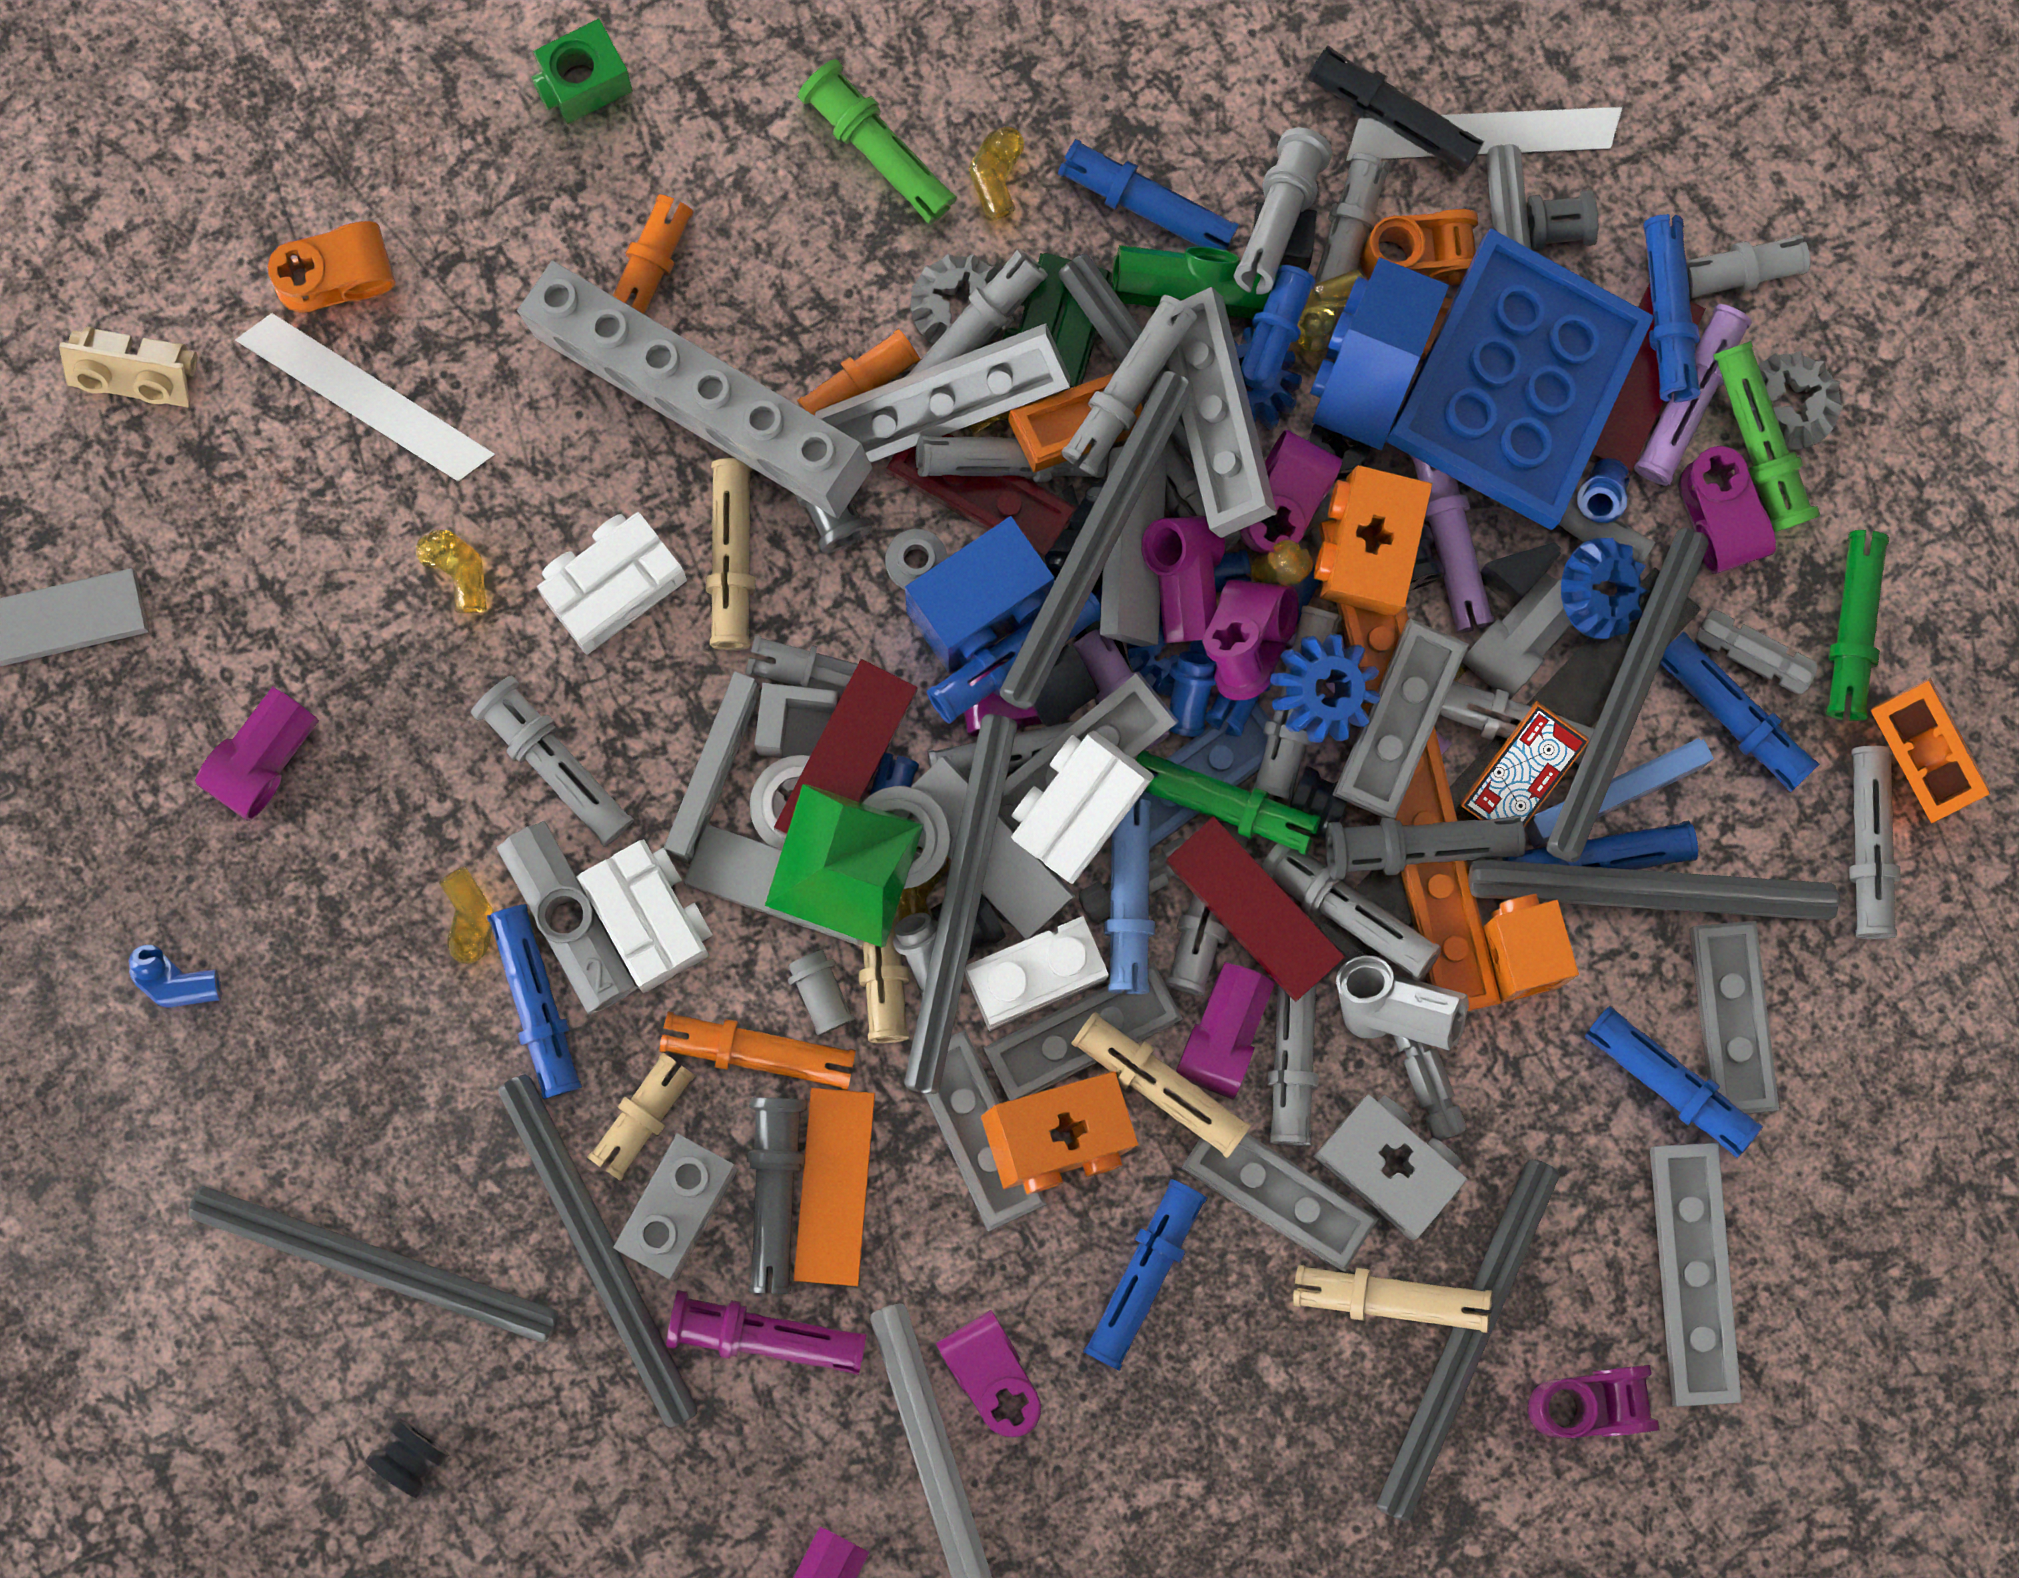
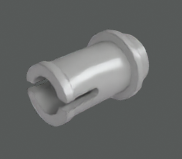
(916, 940)
(820, 992)

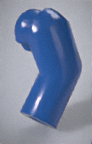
(167, 983)

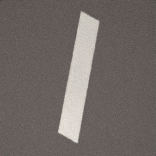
(1527, 129)
(365, 397)

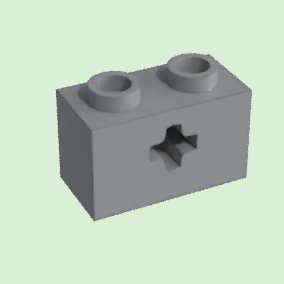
(1402, 1200)
(676, 1207)

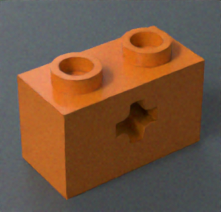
(1397, 513)
(1931, 750)
(1529, 948)
(1088, 1109)

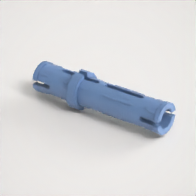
(1129, 904)

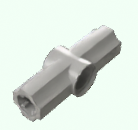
(546, 883)

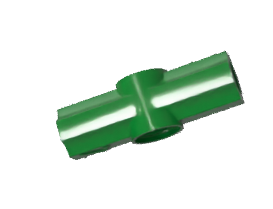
(1146, 275)

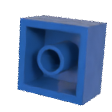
(1376, 351)
(979, 594)

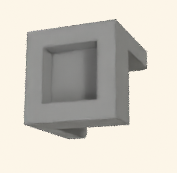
(792, 719)

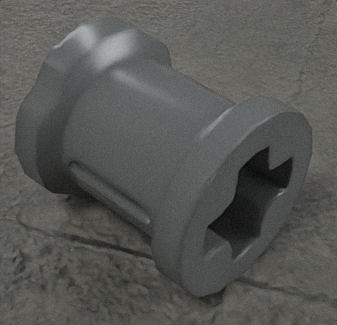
(1580, 209)
(837, 532)

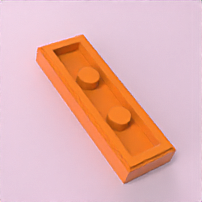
(834, 1187)

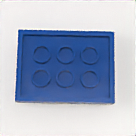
(1520, 379)

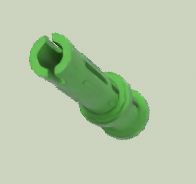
(859, 123)
(1741, 364)

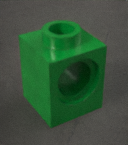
(587, 47)

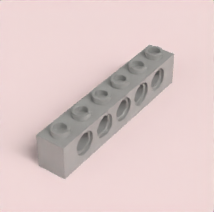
(695, 389)

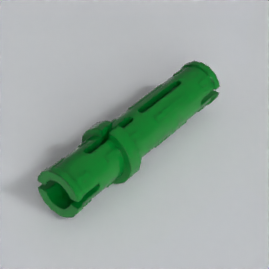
(1855, 649)
(1229, 803)

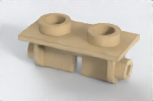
(102, 363)

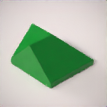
(844, 865)

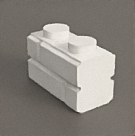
(610, 580)
(1080, 805)
(645, 915)
(1036, 973)

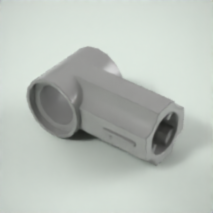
(1516, 646)
(1398, 1005)

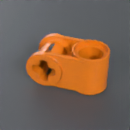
(1434, 243)
(338, 267)

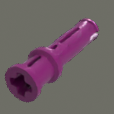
(735, 1330)

